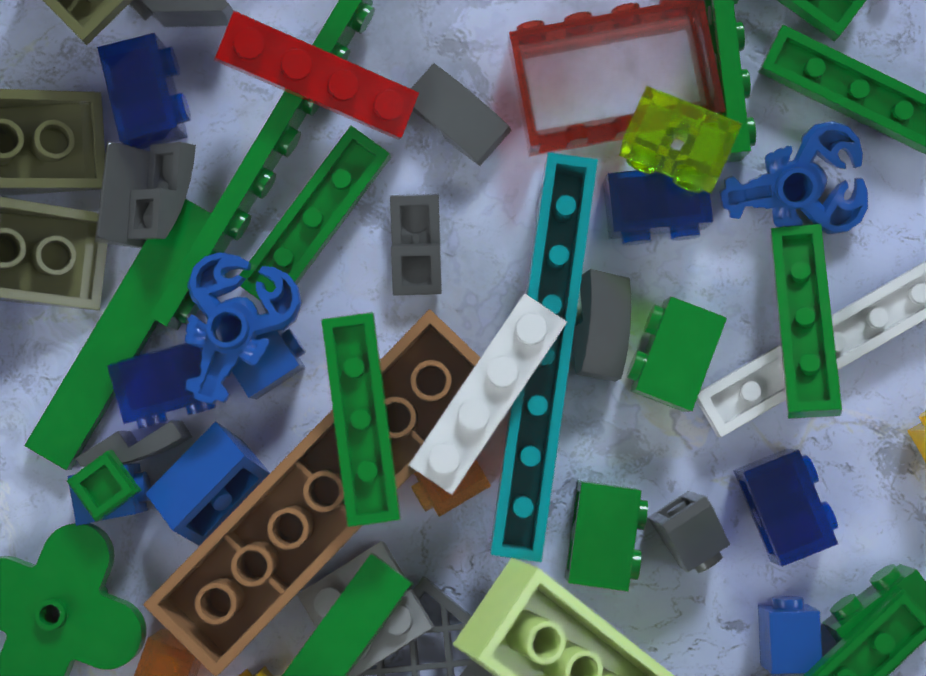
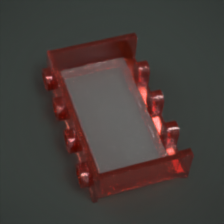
(588, 73)

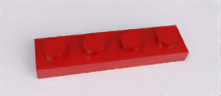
(316, 75)

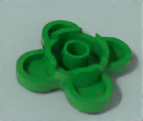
(91, 621)

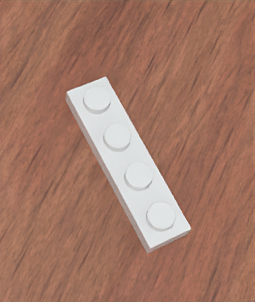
(487, 393)

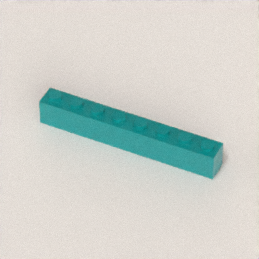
(538, 409)

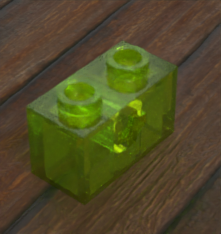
(663, 119)

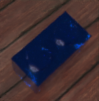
(144, 91)
(651, 205)
(156, 384)
(787, 506)

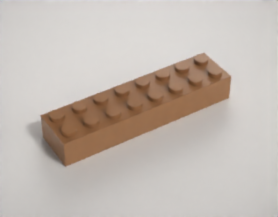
(299, 512)

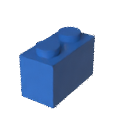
(207, 484)

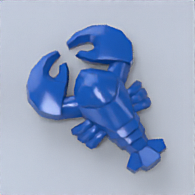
(802, 182)
(234, 322)

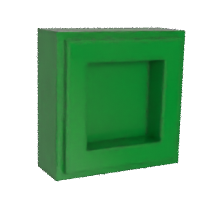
(104, 485)

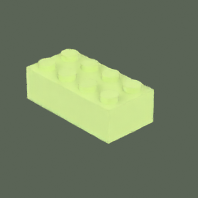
(543, 630)

